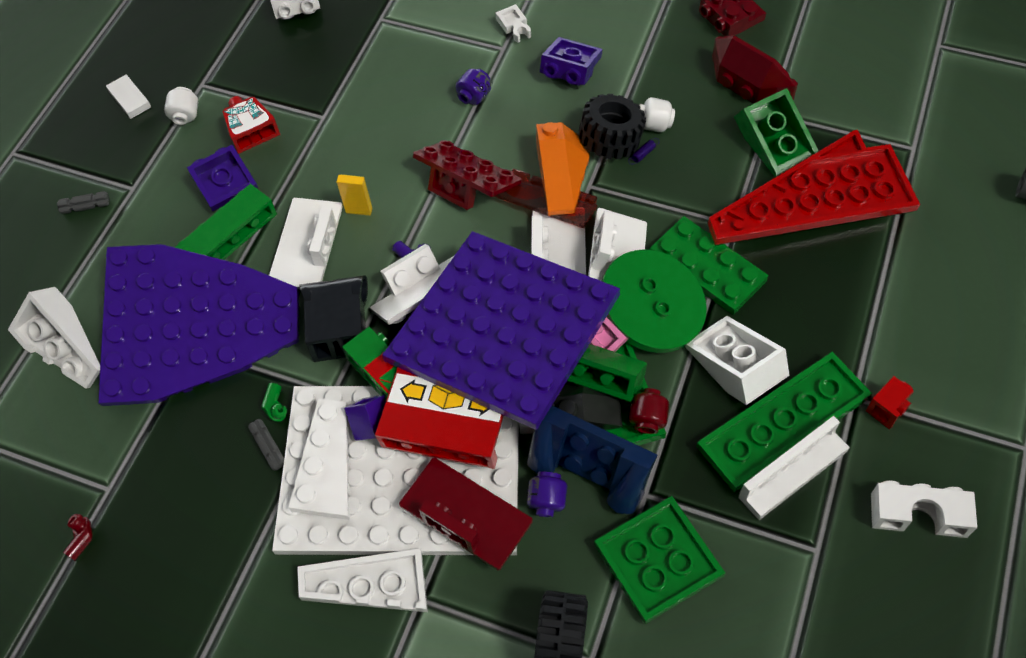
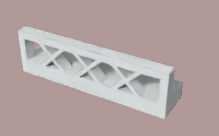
(793, 469)

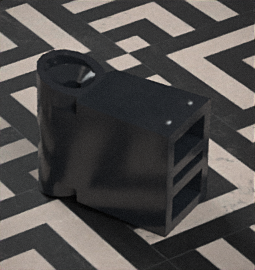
(333, 315)

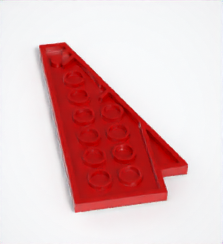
(826, 189)

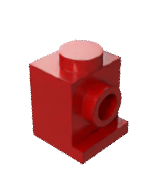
(890, 402)

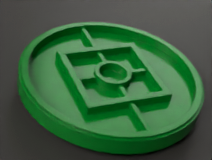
(658, 301)

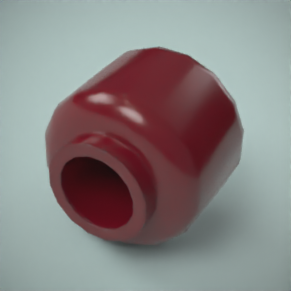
(649, 411)

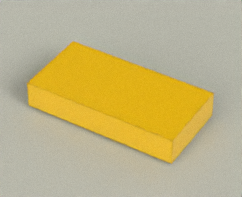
(354, 194)

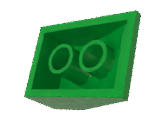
(776, 132)

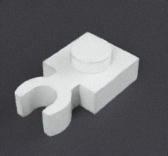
(514, 21)

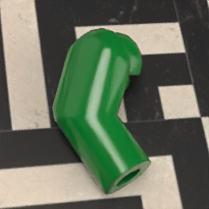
(271, 405)

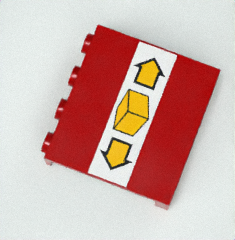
(437, 423)

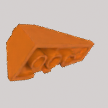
(561, 166)

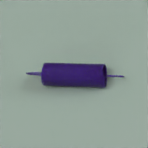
(643, 151)

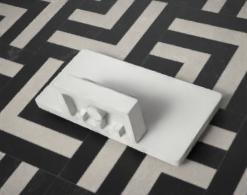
(613, 237)
(306, 241)
(559, 242)
(409, 283)

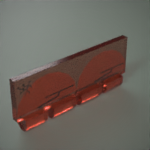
(531, 196)

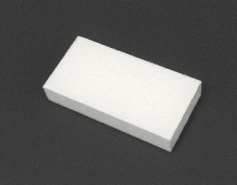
(128, 96)

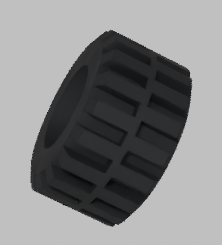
(611, 126)
(561, 625)

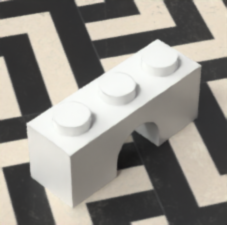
(949, 508)

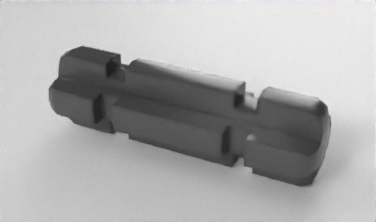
(83, 202)
(266, 444)

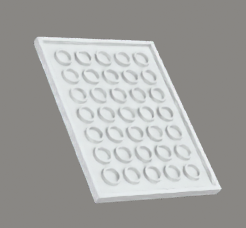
(376, 486)

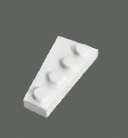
(323, 471)
(376, 581)

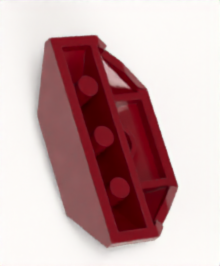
(749, 70)

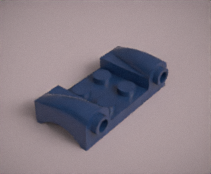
(593, 455)

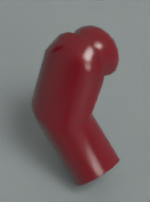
(82, 536)

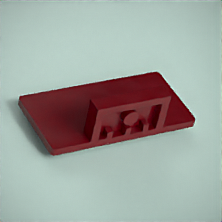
(459, 173)
(466, 513)

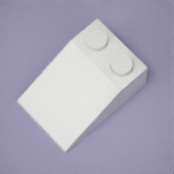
(740, 359)

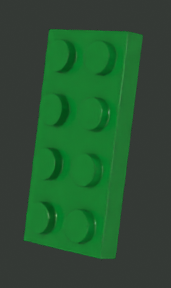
(720, 270)

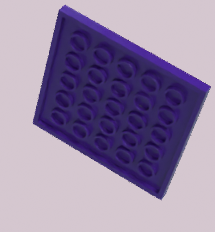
(503, 328)

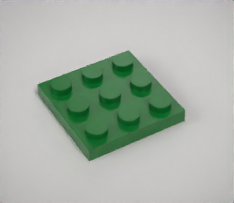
(659, 559)

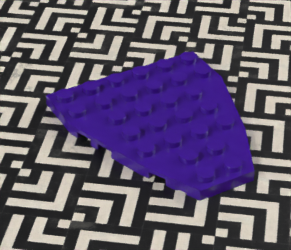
(186, 322)

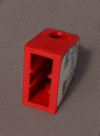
(249, 123)

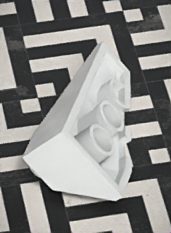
(52, 329)

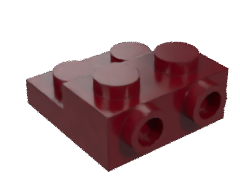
(732, 16)

